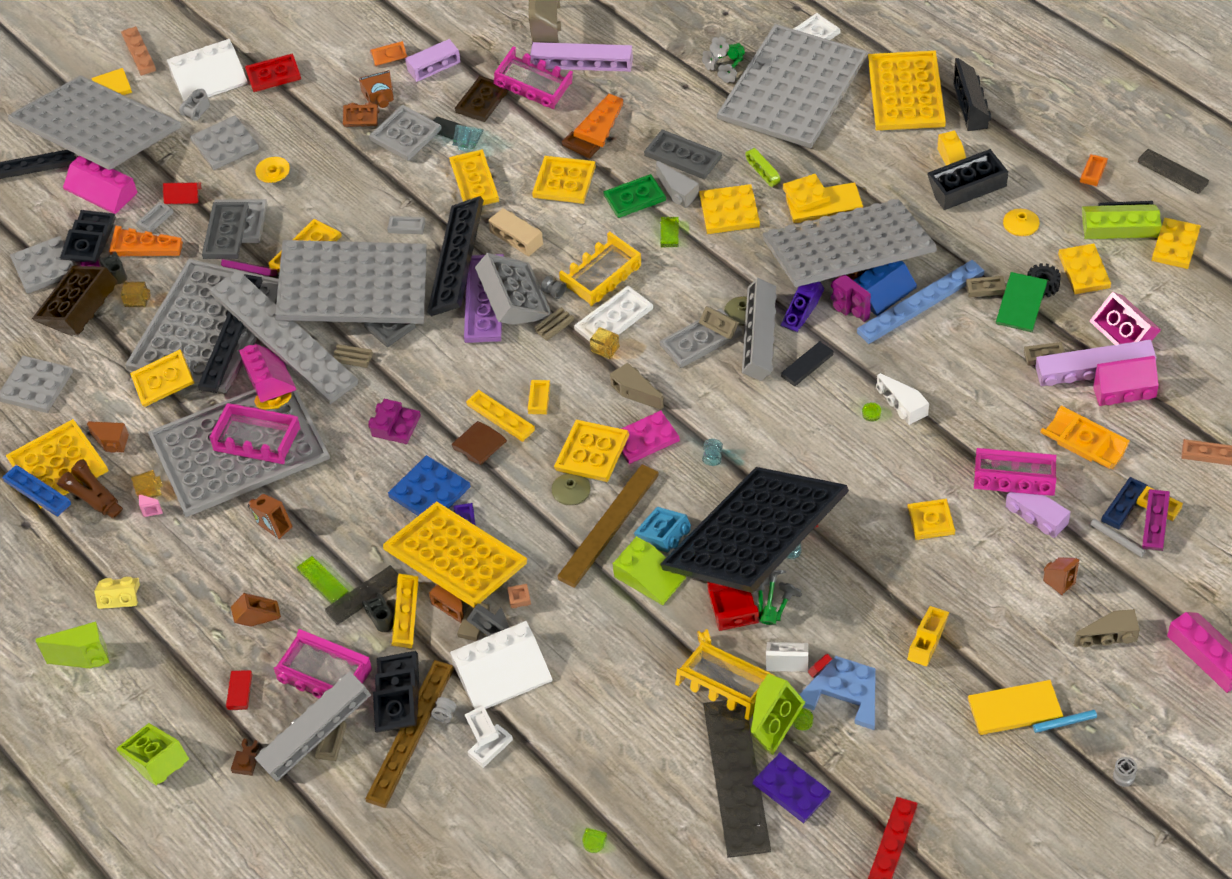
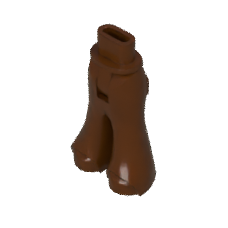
(96, 495)

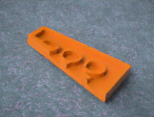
(597, 124)
(135, 243)

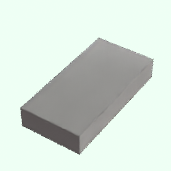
(154, 217)
(406, 225)

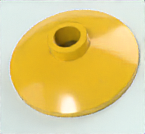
(272, 169)
(1021, 222)
(274, 403)

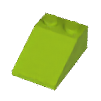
(641, 570)
(75, 647)
(774, 711)
(153, 753)

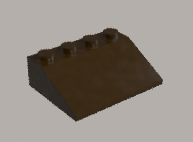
(76, 299)

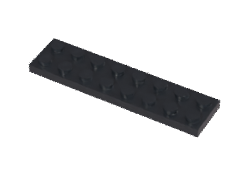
(455, 256)

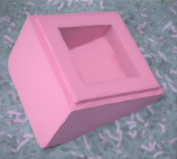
(149, 506)

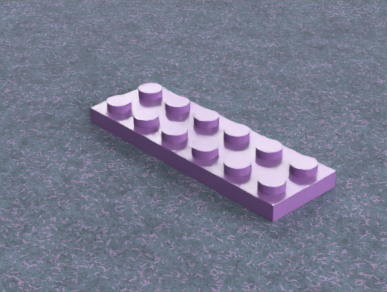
(480, 318)

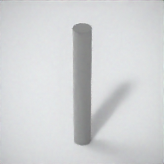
(1117, 537)

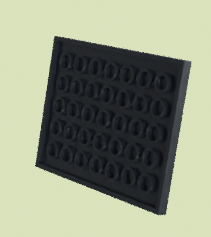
(754, 528)

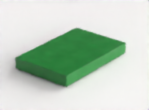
(634, 196)
(1021, 302)

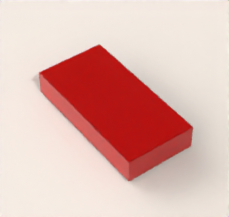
(239, 690)

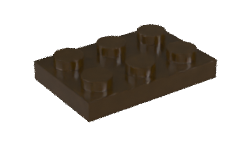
(481, 99)

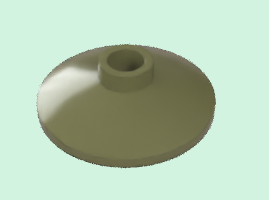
(737, 309)
(570, 494)

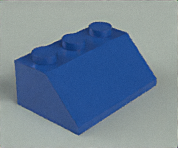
(886, 285)

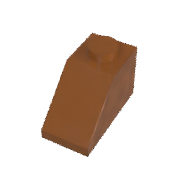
(109, 435)
(1061, 573)
(447, 602)
(254, 610)

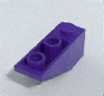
(802, 305)

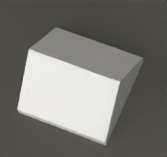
(787, 656)

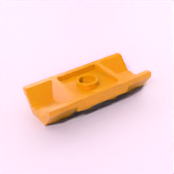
(1086, 438)

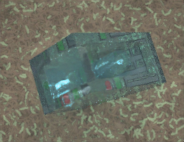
(466, 137)

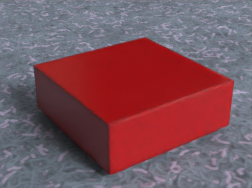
(819, 665)

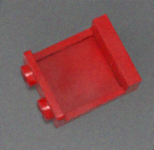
(732, 607)

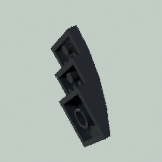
(88, 236)
(396, 691)

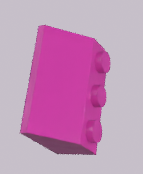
(1123, 321)
(1126, 380)

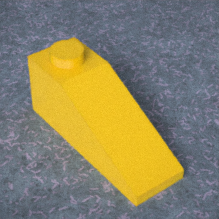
(950, 147)

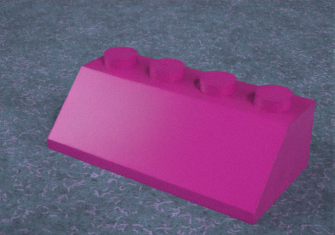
(99, 185)
(266, 372)
(1204, 646)

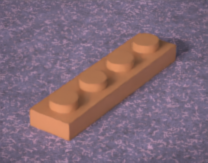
(138, 51)

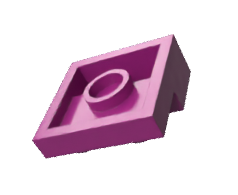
(850, 297)
(393, 421)

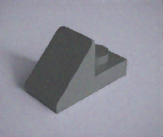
(487, 621)

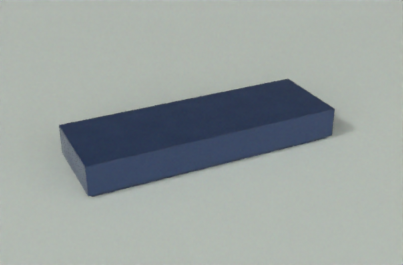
(1123, 503)

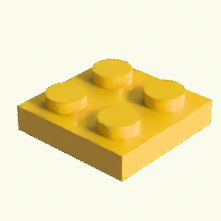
(806, 192)

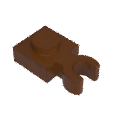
(245, 761)

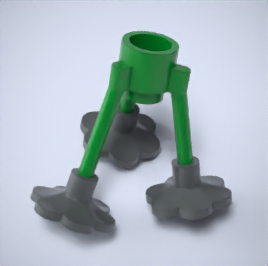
(768, 614)

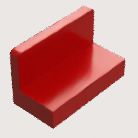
(181, 193)

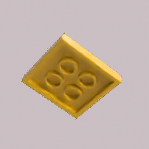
(564, 179)
(729, 209)
(591, 450)

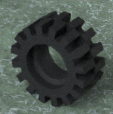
(1048, 273)

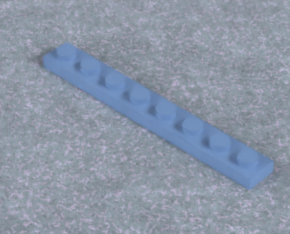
(919, 302)

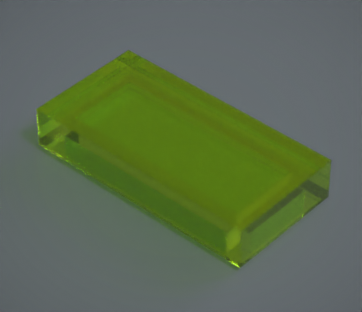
(669, 232)

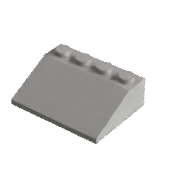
(512, 289)

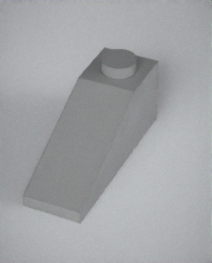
(679, 187)

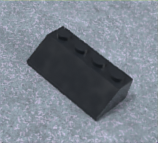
(970, 96)
(968, 179)

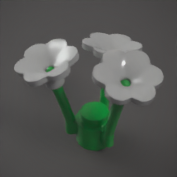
(719, 50)

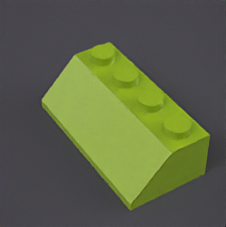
(1121, 221)

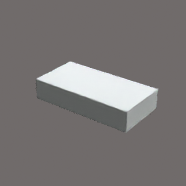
(481, 726)
(485, 753)

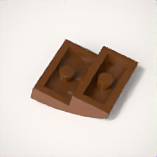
(479, 442)

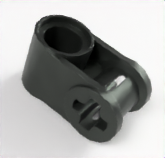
(114, 266)
(379, 613)

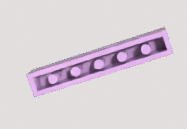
(583, 56)
(1083, 363)

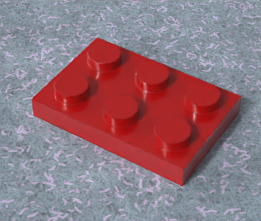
(273, 72)

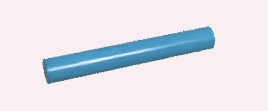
(1064, 721)

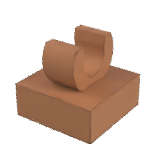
(519, 596)

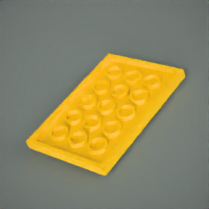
(906, 90)
(455, 554)

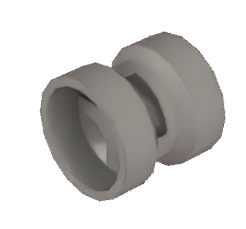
(1125, 771)

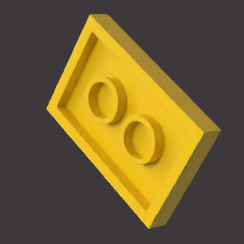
(1176, 243)
(1084, 268)
(162, 378)

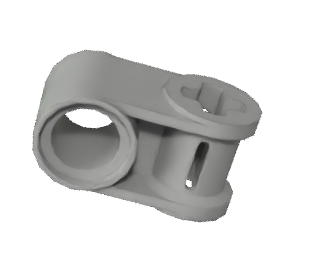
(196, 104)

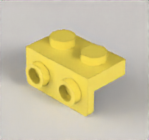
(117, 592)

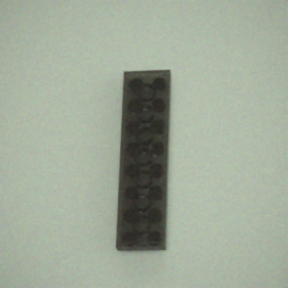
(734, 774)

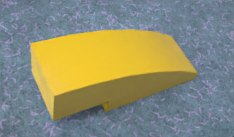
(927, 636)

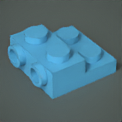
(664, 529)

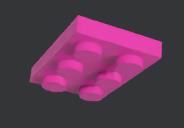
(648, 437)

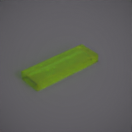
(322, 580)

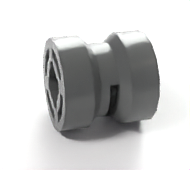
(552, 286)

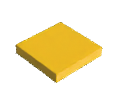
(114, 80)
(931, 519)

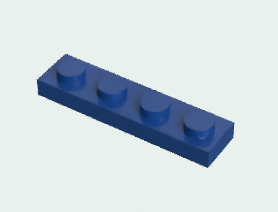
(36, 490)

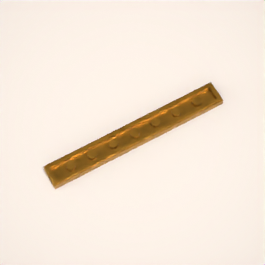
(607, 526)
(409, 737)

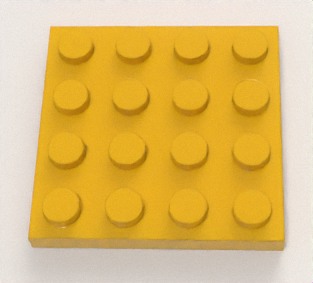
(56, 454)

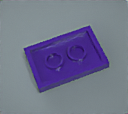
(791, 787)

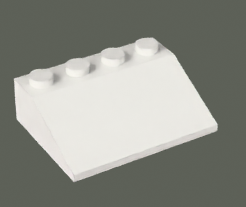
(207, 68)
(501, 666)

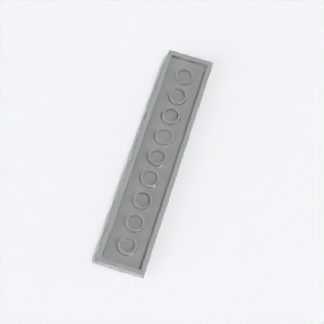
(284, 337)

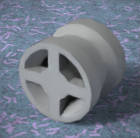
(443, 710)

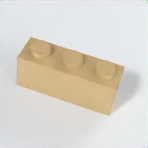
(515, 232)

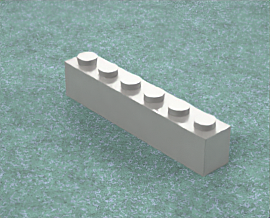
(759, 329)
(312, 726)

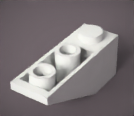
(906, 400)

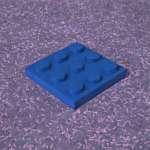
(426, 485)

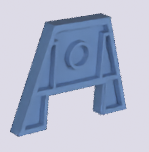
(846, 682)

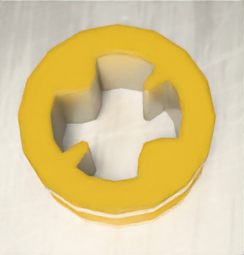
(704, 636)

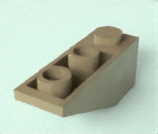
(632, 385)
(1113, 628)

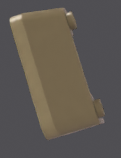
(544, 21)

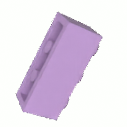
(432, 60)
(1039, 511)

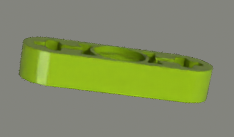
(762, 167)

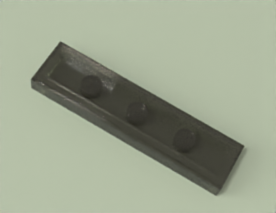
(1173, 171)
(353, 600)

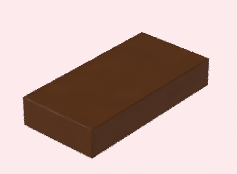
(580, 146)

